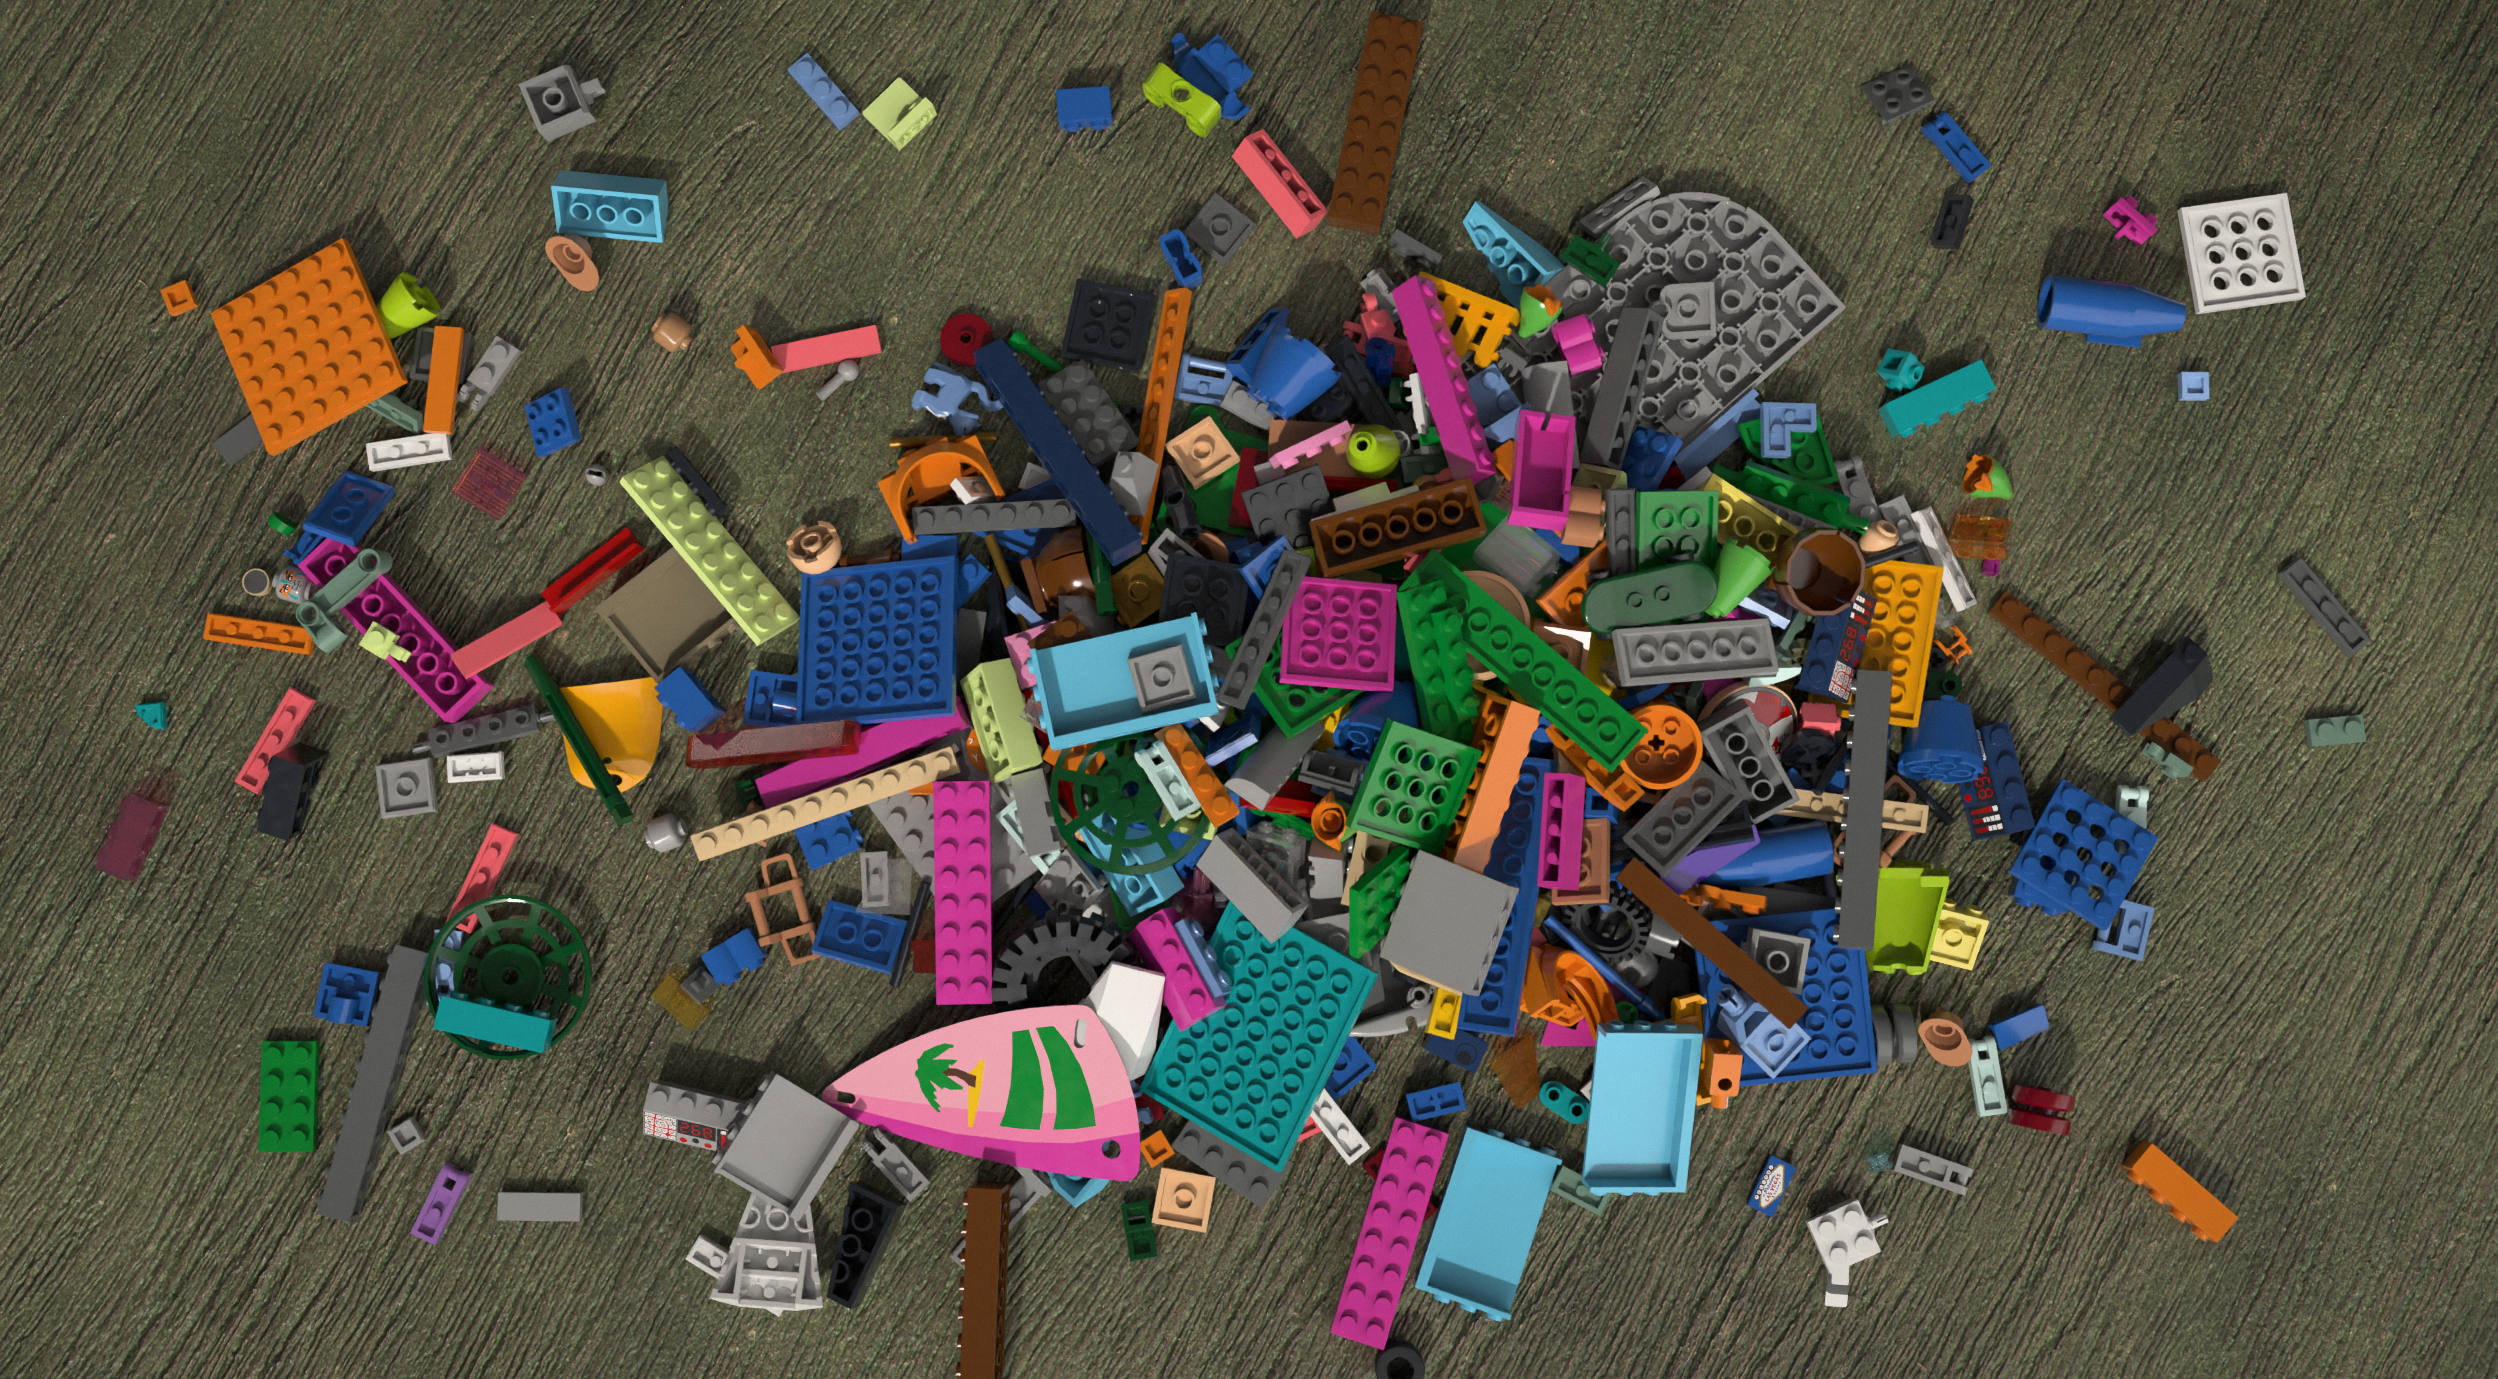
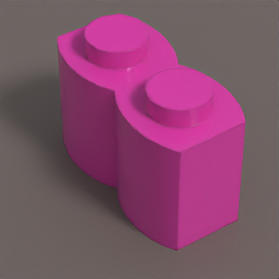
(1577, 345)

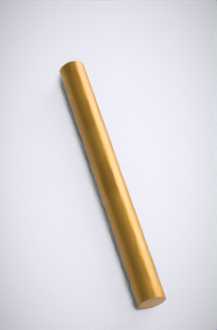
(920, 441)
(1004, 573)

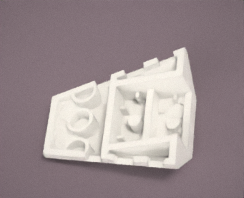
(1129, 1007)
(771, 1261)

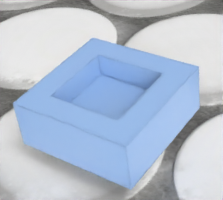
(2193, 386)

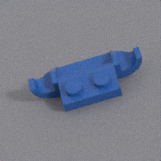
(1213, 71)

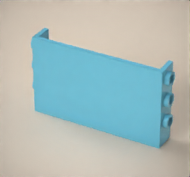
(1091, 691)
(1641, 1107)
(1486, 1222)

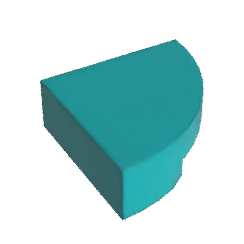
(153, 714)

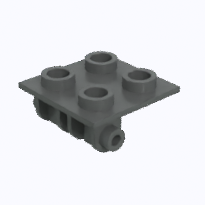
(1898, 95)

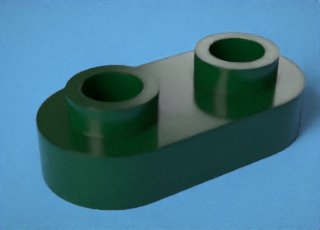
(1936, 685)

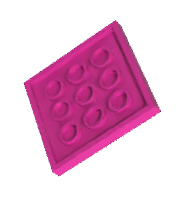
(1340, 635)

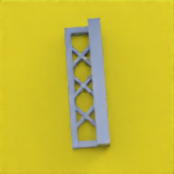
(1717, 436)

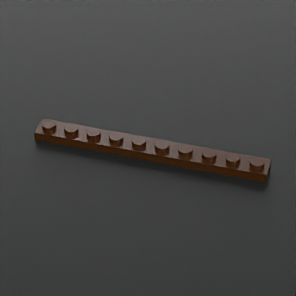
(2096, 680)

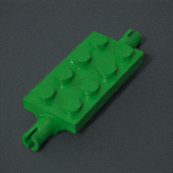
(1794, 494)

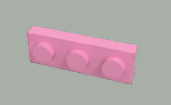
(1311, 446)

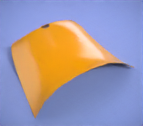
(621, 724)

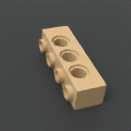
(1361, 859)

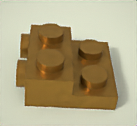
(1137, 593)

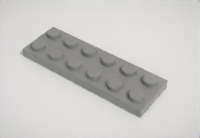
(1694, 652)

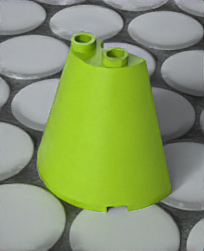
(1907, 916)

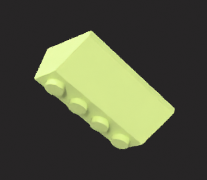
(995, 712)

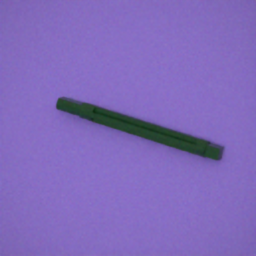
(1101, 578)
(578, 740)

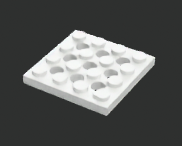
(2246, 212)

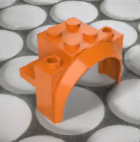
(930, 476)
(1557, 970)

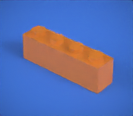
(2179, 1191)

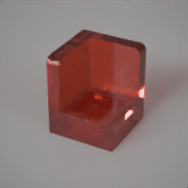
(924, 956)

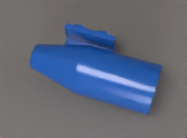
(2106, 310)
(1781, 856)

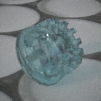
(1878, 1161)

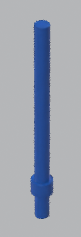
(1641, 1001)

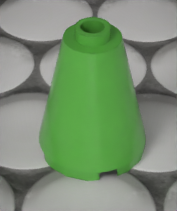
(1737, 575)

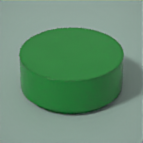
(281, 523)

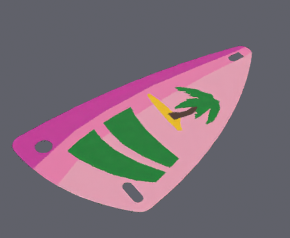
(1006, 1092)

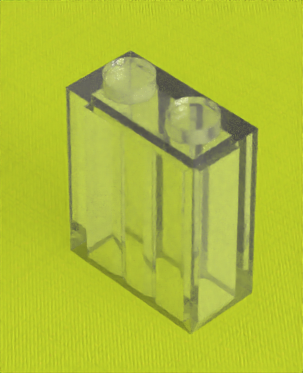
(1518, 557)

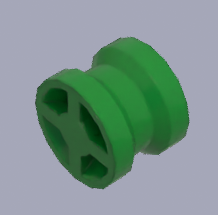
(1630, 1015)

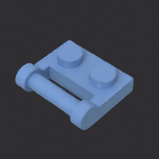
(1198, 387)
(2131, 932)

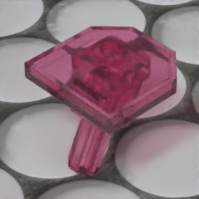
(1197, 901)

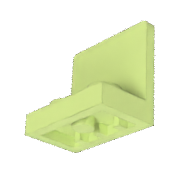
(899, 113)

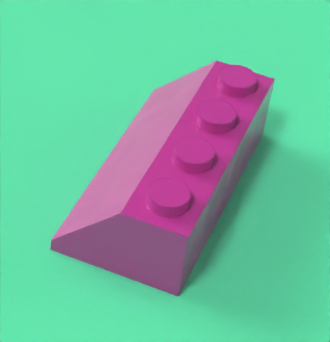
(1166, 953)

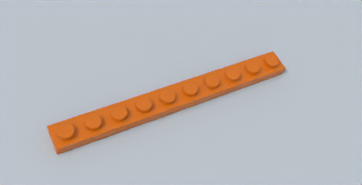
(1161, 389)

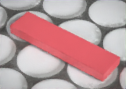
(828, 349)
(505, 640)
(275, 738)
(484, 872)

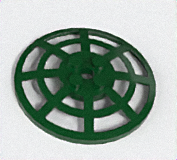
(1121, 807)
(509, 956)

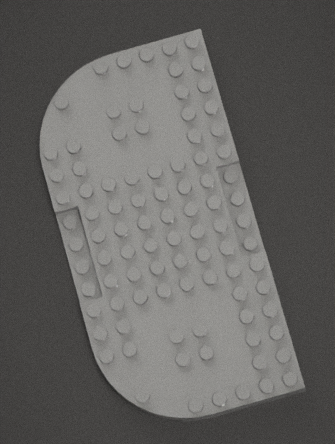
(1763, 311)

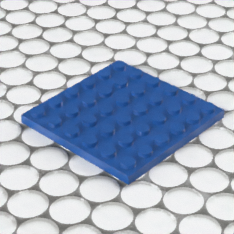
(878, 642)
(1832, 990)

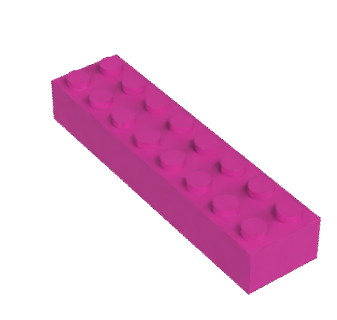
(386, 602)
(963, 891)
(1388, 1232)

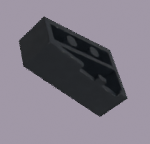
(288, 790)

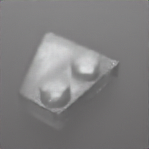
(890, 889)

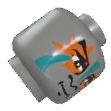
(293, 585)

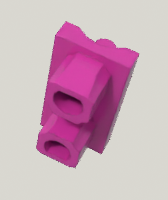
(2130, 221)

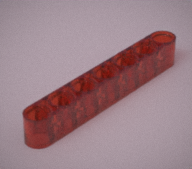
(773, 744)

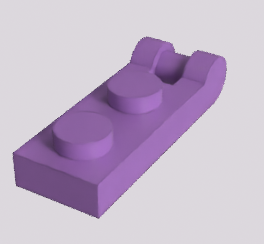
(440, 1204)

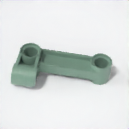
(336, 594)

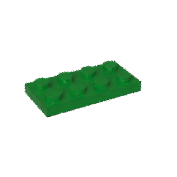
(289, 1096)

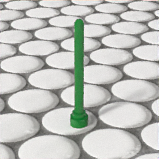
(1022, 344)

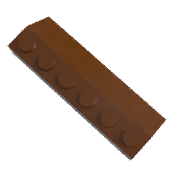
(1397, 528)

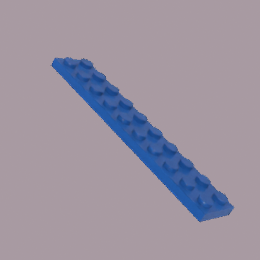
(1516, 863)

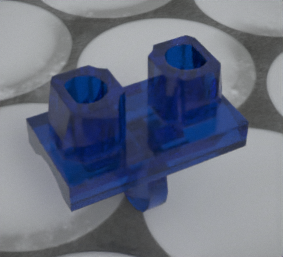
(1380, 359)

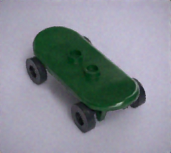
(1649, 595)

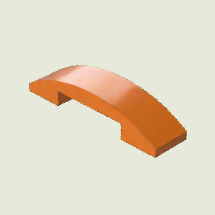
(1615, 787)

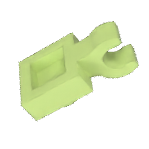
(383, 642)

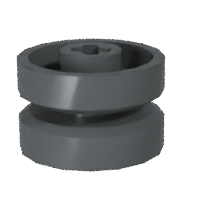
(1894, 1033)

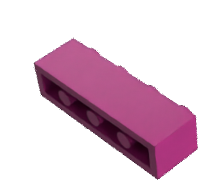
(1561, 831)

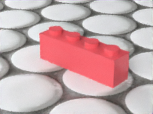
(1279, 183)

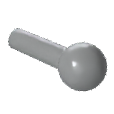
(847, 371)

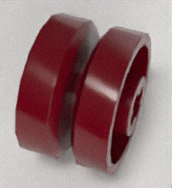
(2041, 1109)

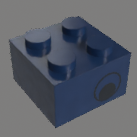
(1465, 1049)

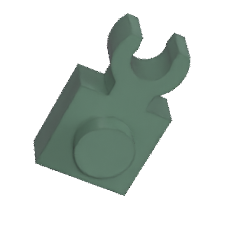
(2171, 764)

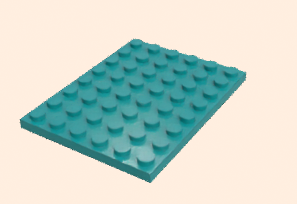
(1269, 1051)

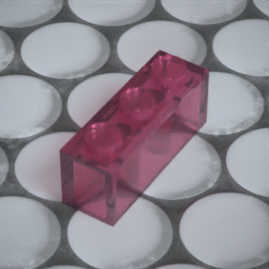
(131, 836)

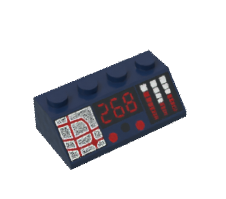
(1836, 650)
(1997, 799)

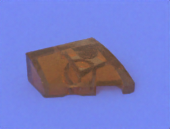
(1518, 1071)

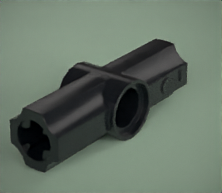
(1179, 502)

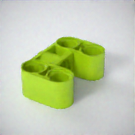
(1199, 108)

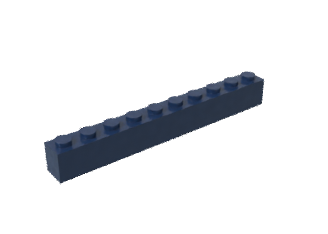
(1058, 452)

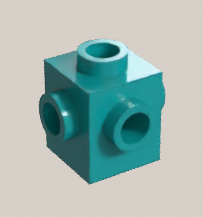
(1900, 370)

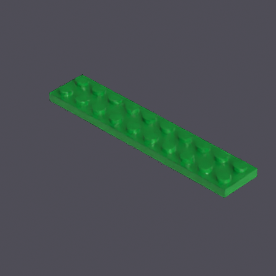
(1534, 668)

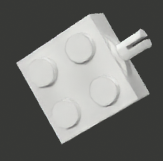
(1845, 1234)

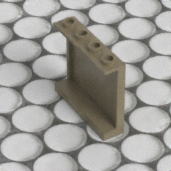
(667, 616)

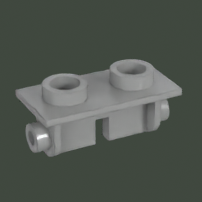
(1381, 285)

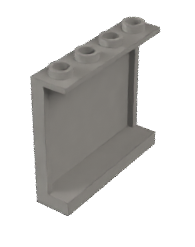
(1448, 923)
(783, 1145)

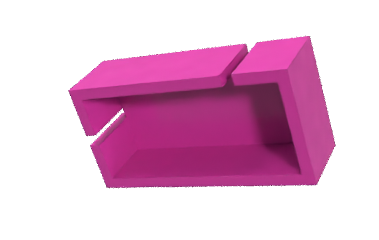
(1541, 471)

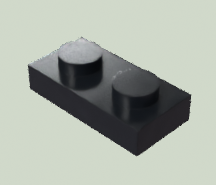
(1952, 221)

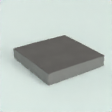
(1219, 229)
(423, 351)

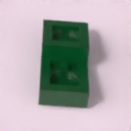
(1139, 1231)

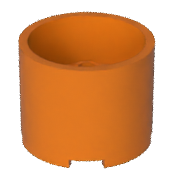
(1675, 756)

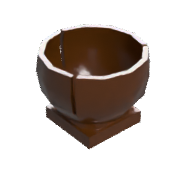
(1059, 569)
(1816, 570)

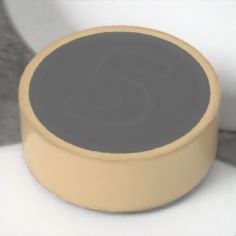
(257, 582)

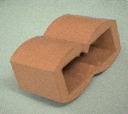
(1583, 521)

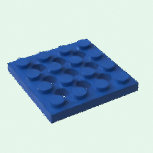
(2052, 882)

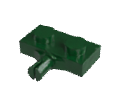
(1591, 258)

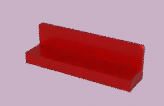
(592, 571)
(1291, 799)

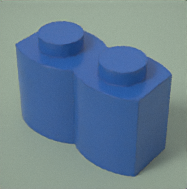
(1178, 256)
(735, 956)

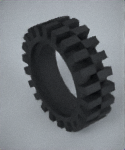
(1613, 948)

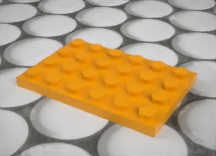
(1899, 635)

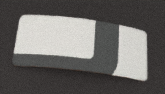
(1837, 1288)

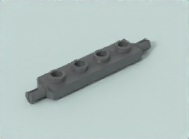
(483, 731)

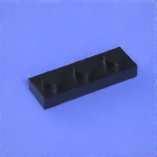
(698, 484)

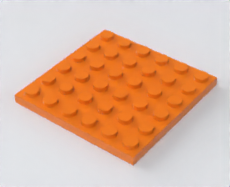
(308, 347)

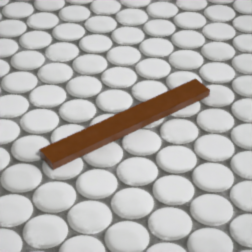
(1711, 943)

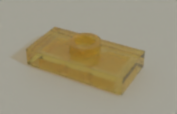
(680, 1004)

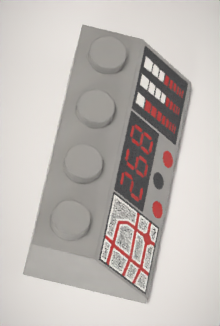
(689, 1114)

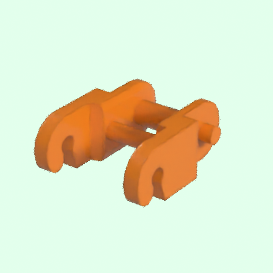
(1961, 639)

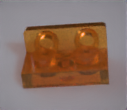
(1980, 537)

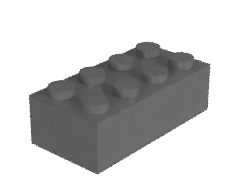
(1747, 760)

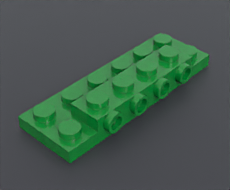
(1438, 661)

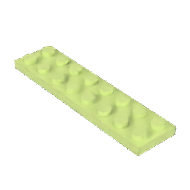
(710, 550)

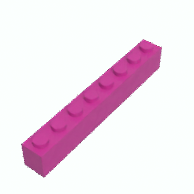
(1443, 380)
(877, 747)

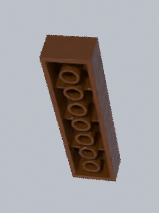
(1374, 123)
(984, 1280)

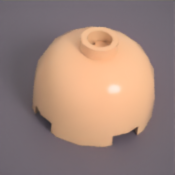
(814, 548)

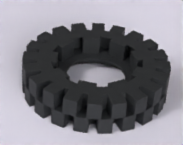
(1046, 939)

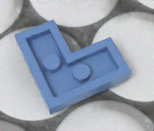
(1778, 421)

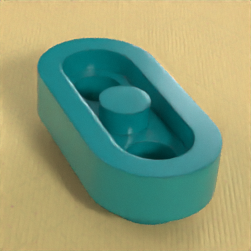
(1564, 1102)

